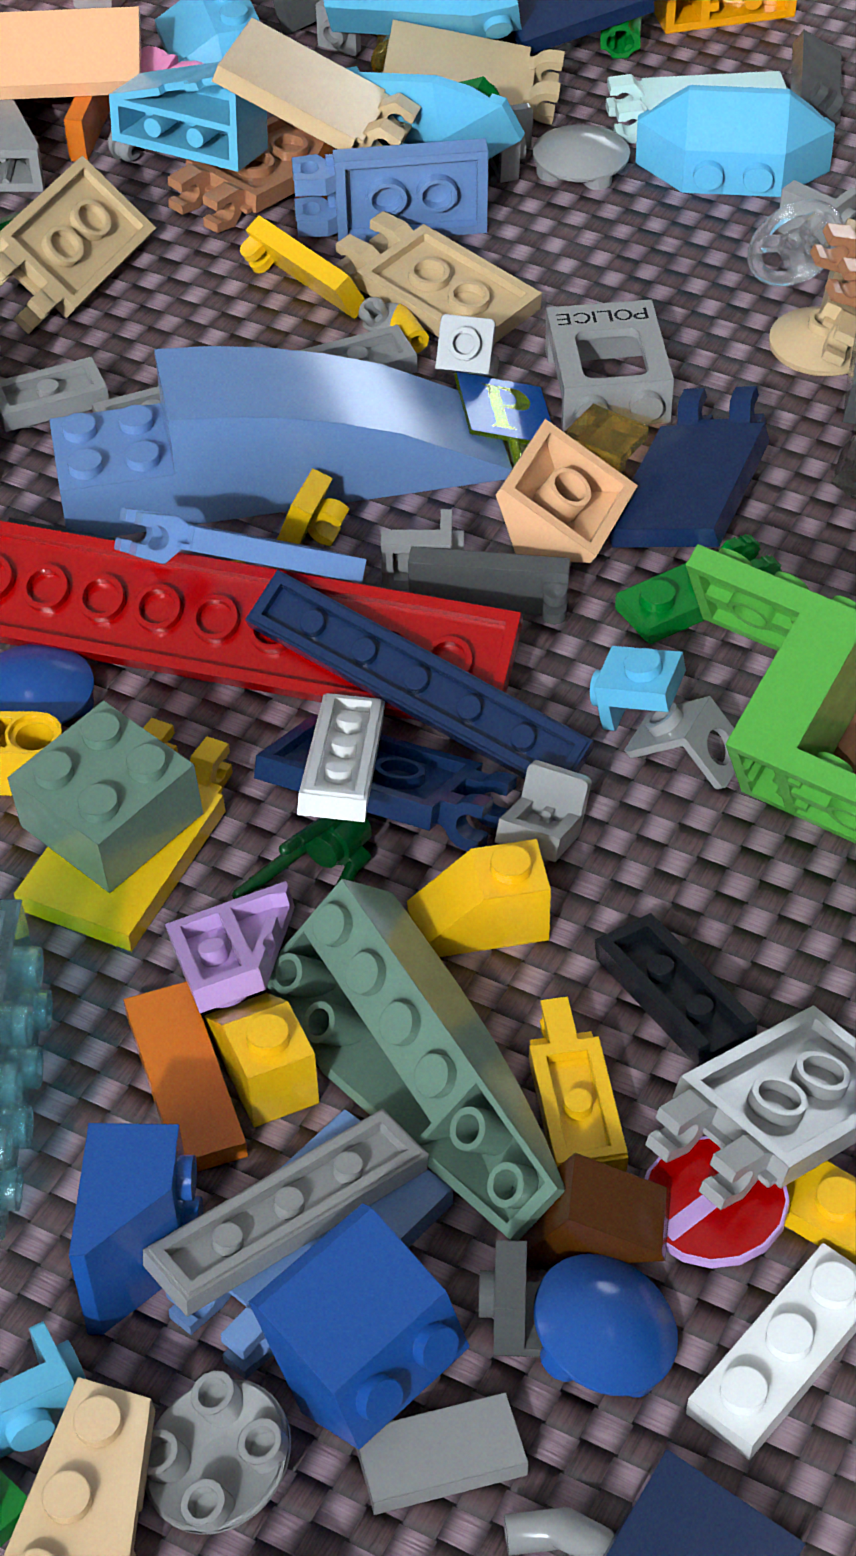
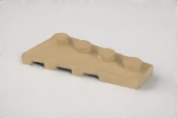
(89, 1478)

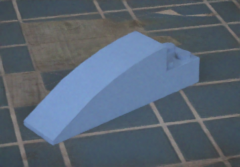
(249, 428)

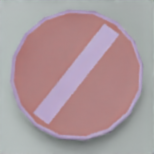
(700, 1230)

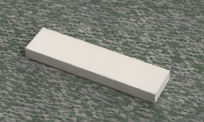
(342, 758)

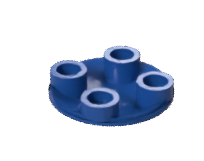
(46, 682)
(604, 1326)

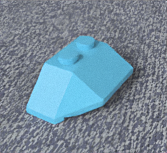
(203, 28)
(451, 111)
(734, 140)

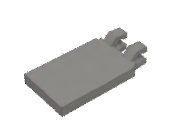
(768, 1105)

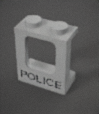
(606, 333)

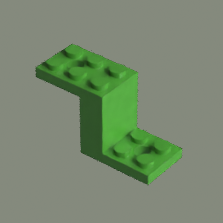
(806, 696)

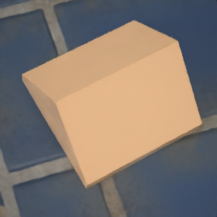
(561, 498)

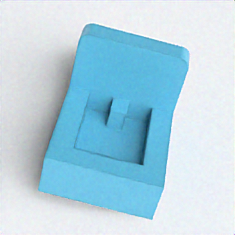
(635, 681)
(36, 1398)

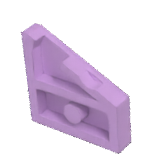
(232, 946)

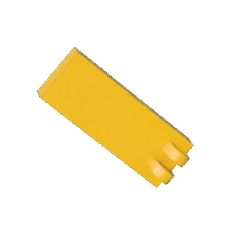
(273, 246)

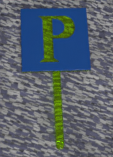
(502, 409)

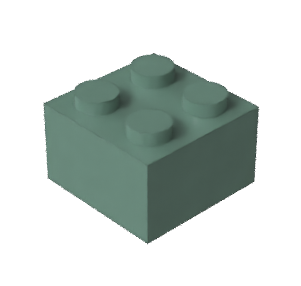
(106, 795)

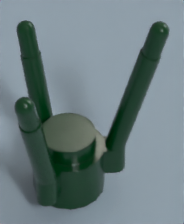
(327, 843)

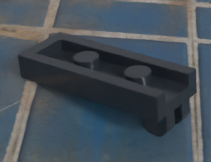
(675, 989)

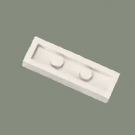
(780, 1354)

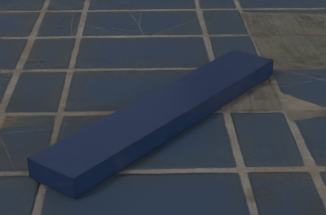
(414, 679)

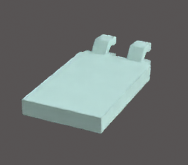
(651, 91)

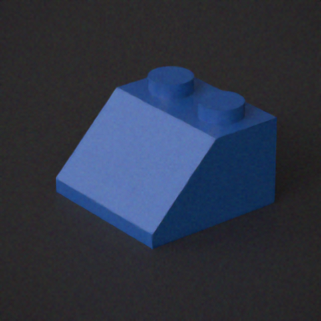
(129, 1196)
(358, 1327)

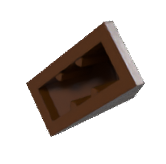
(602, 1215)

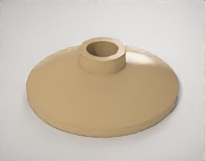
(799, 340)

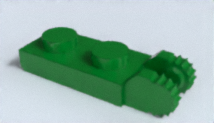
(668, 600)

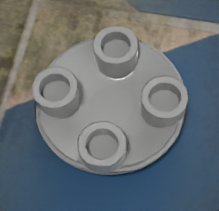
(581, 155)
(217, 1455)

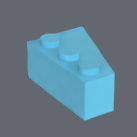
(188, 117)

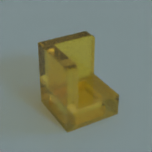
(608, 435)

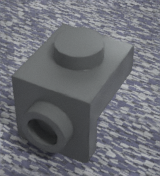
(510, 1301)

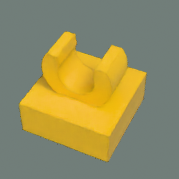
(314, 513)

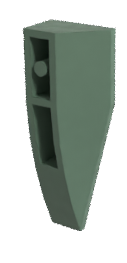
(409, 1042)

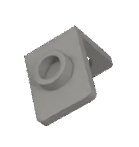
(689, 727)

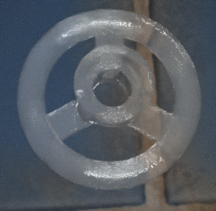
(794, 245)

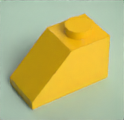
(486, 901)
(265, 1057)

